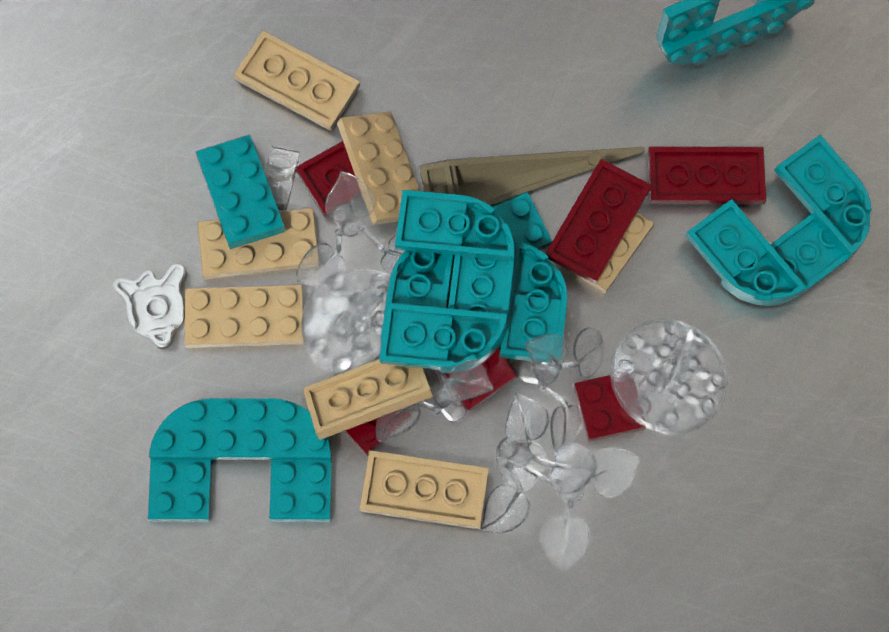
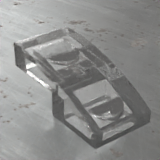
(281, 174)

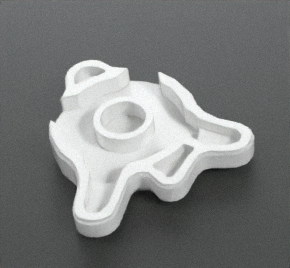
(155, 305)

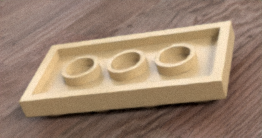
(297, 80)
(379, 161)
(266, 255)
(243, 316)
(363, 395)
(424, 489)

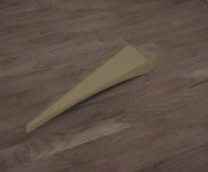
(507, 176)

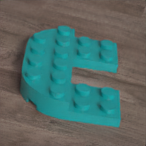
(690, 36)
(804, 254)
(479, 285)
(536, 295)
(239, 431)

